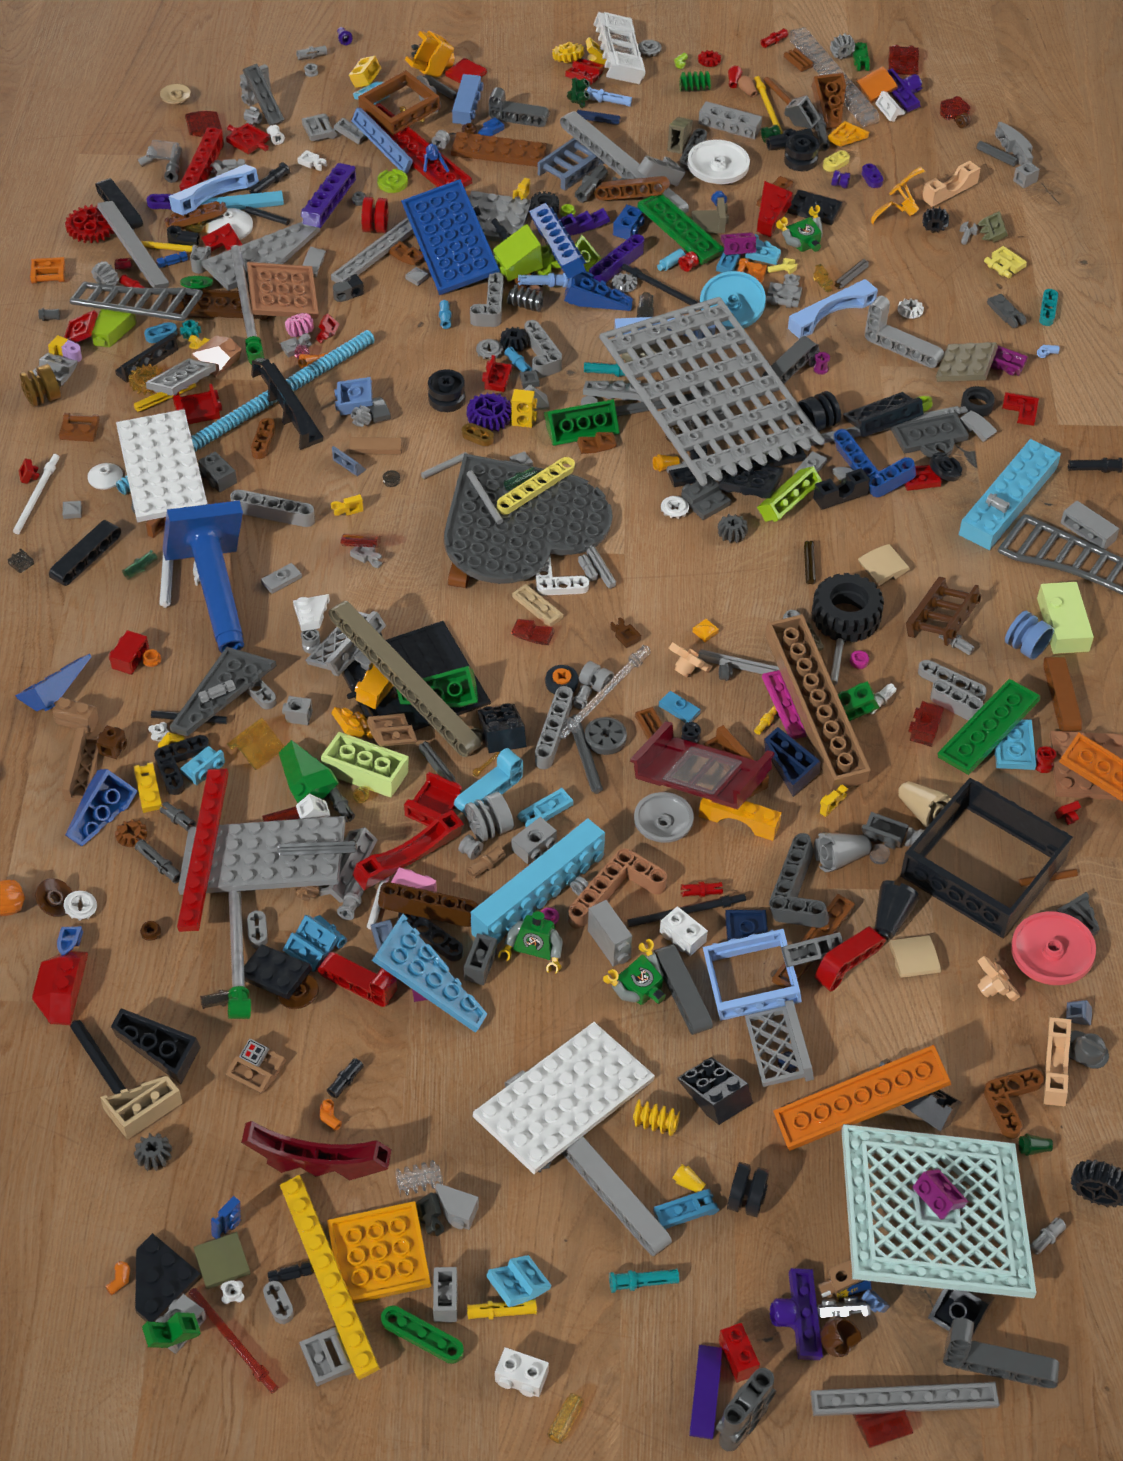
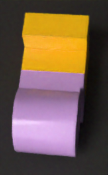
(65, 348)

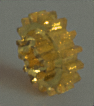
(141, 376)

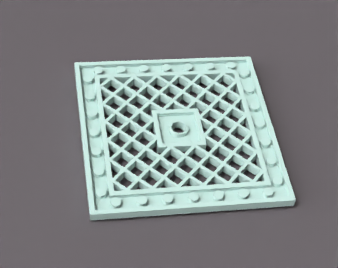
(873, 1265)

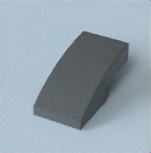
(379, 410)

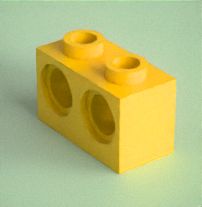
(365, 71)
(523, 407)

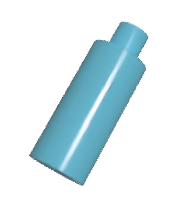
(670, 260)

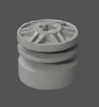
(489, 816)

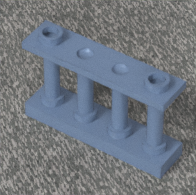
(574, 173)

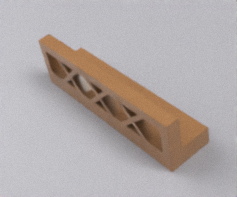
(75, 763)

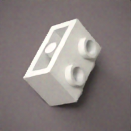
(683, 931)
(521, 1372)

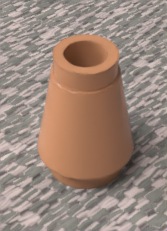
(746, 85)

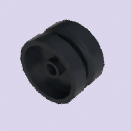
(801, 152)
(446, 390)
(746, 1189)

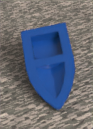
(491, 127)
(69, 938)

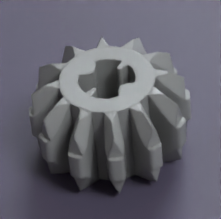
(842, 46)
(105, 274)

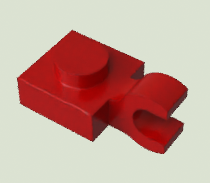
(328, 328)

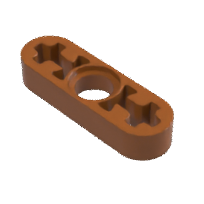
(261, 432)

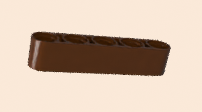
(426, 904)

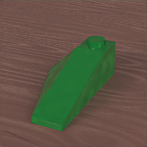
(454, 687)
(305, 773)

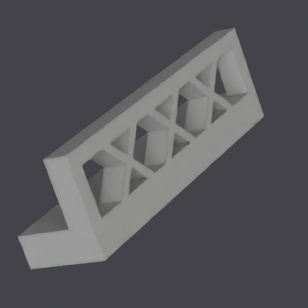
(365, 845)

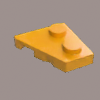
(846, 134)

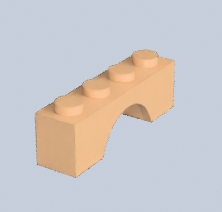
(964, 178)
(1057, 1062)

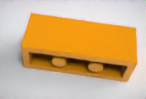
(372, 688)

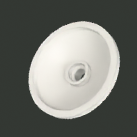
(238, 219)

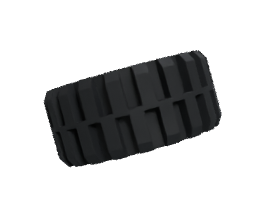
(849, 590)

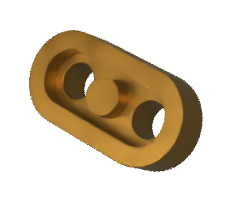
(477, 434)

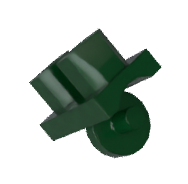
(578, 93)

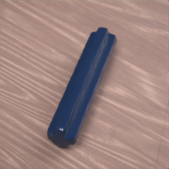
(599, 117)

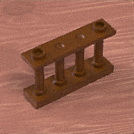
(933, 600)

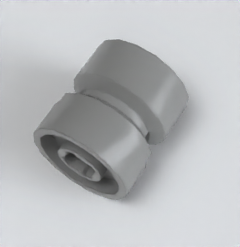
(594, 676)

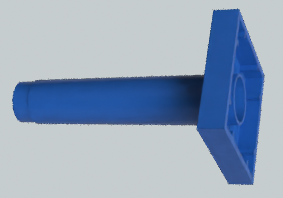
(205, 535)

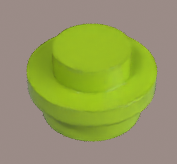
(567, 209)

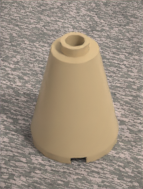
(923, 801)

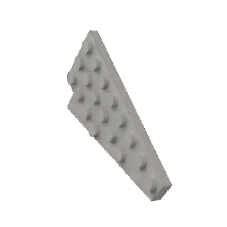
(272, 249)

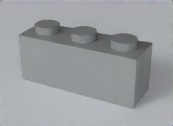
(1089, 525)

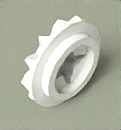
(905, 310)
(674, 501)
(87, 900)

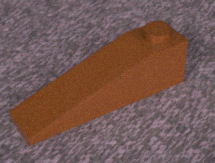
(829, 97)

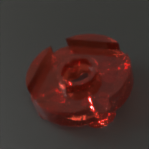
(953, 107)

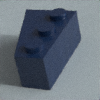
(791, 760)

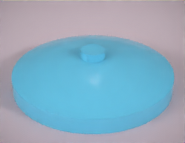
(740, 293)

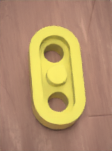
(836, 161)

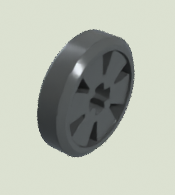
(605, 745)

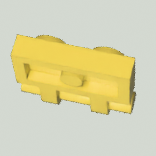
(1008, 259)

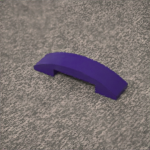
(705, 1392)

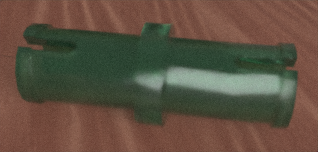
(519, 478)
(139, 564)

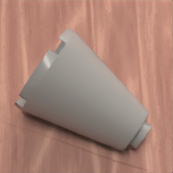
(839, 849)

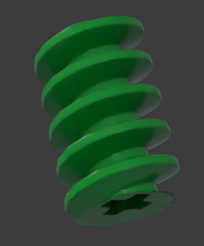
(695, 80)

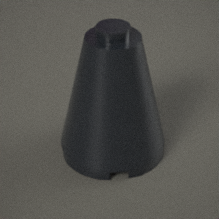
(894, 907)

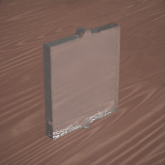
(162, 150)

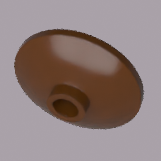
(53, 889)
(303, 996)

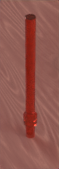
(259, 1371)

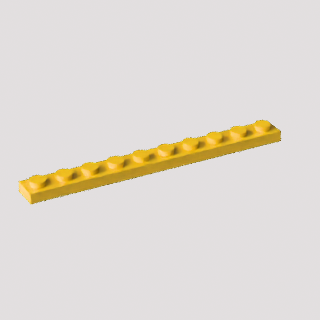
(329, 1278)

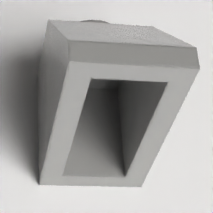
(457, 1206)

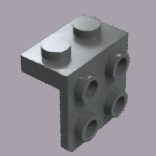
(885, 830)

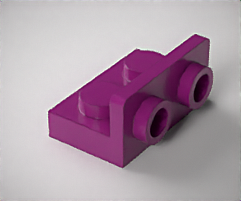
(739, 243)
(939, 1193)

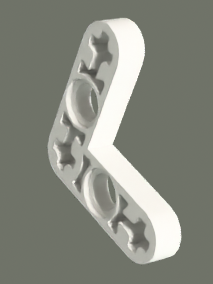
(549, 581)

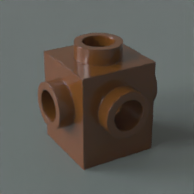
(111, 742)

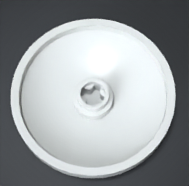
(718, 161)

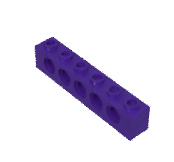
(328, 195)

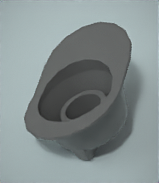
(1088, 1049)

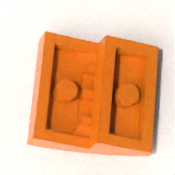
(876, 82)

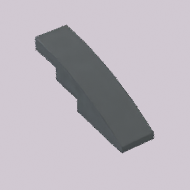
(810, 949)

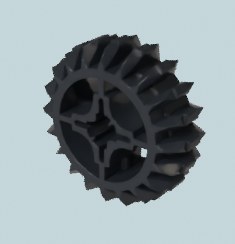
(1098, 1182)

